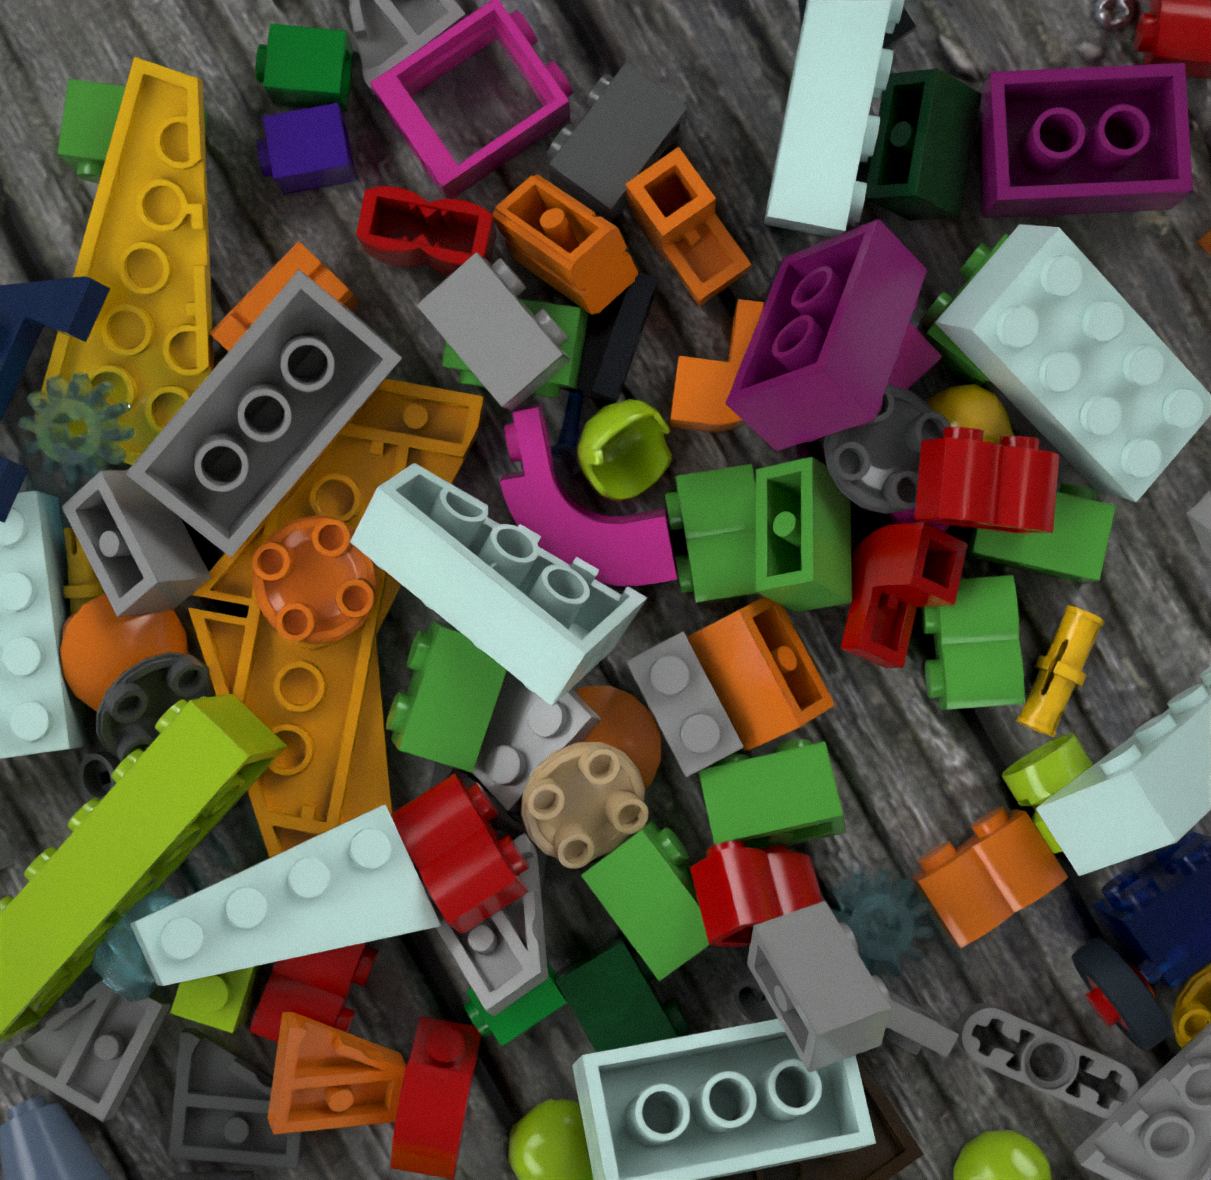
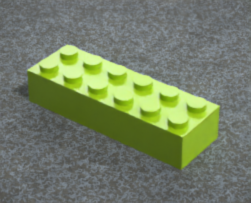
(125, 849)

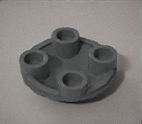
(881, 459)
(143, 695)

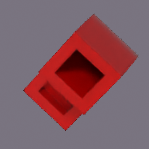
(891, 577)
(435, 1098)

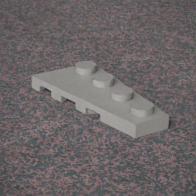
(1162, 1127)

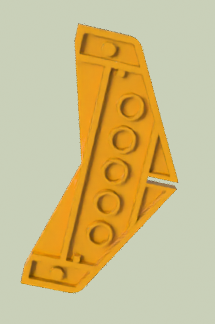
(328, 694)

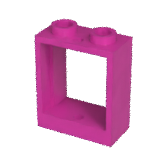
(443, 54)

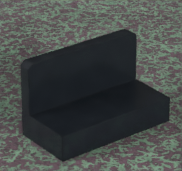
(613, 340)

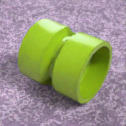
(1043, 774)

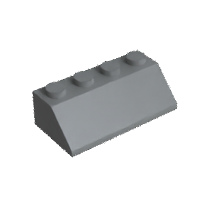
(264, 413)

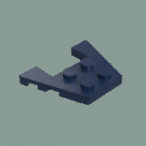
(25, 309)

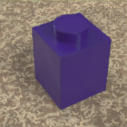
(307, 149)

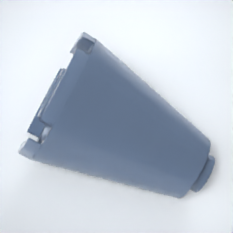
(45, 1145)

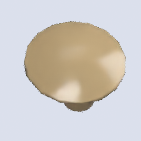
(583, 802)

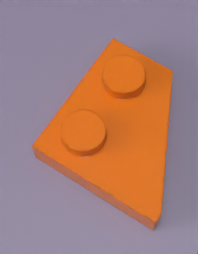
(331, 1079)

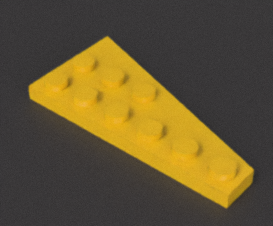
(153, 253)

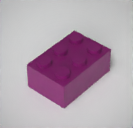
(1084, 140)
(828, 337)

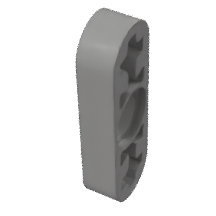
(996, 1058)

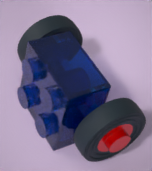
(1162, 927)

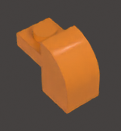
(682, 226)
(705, 384)

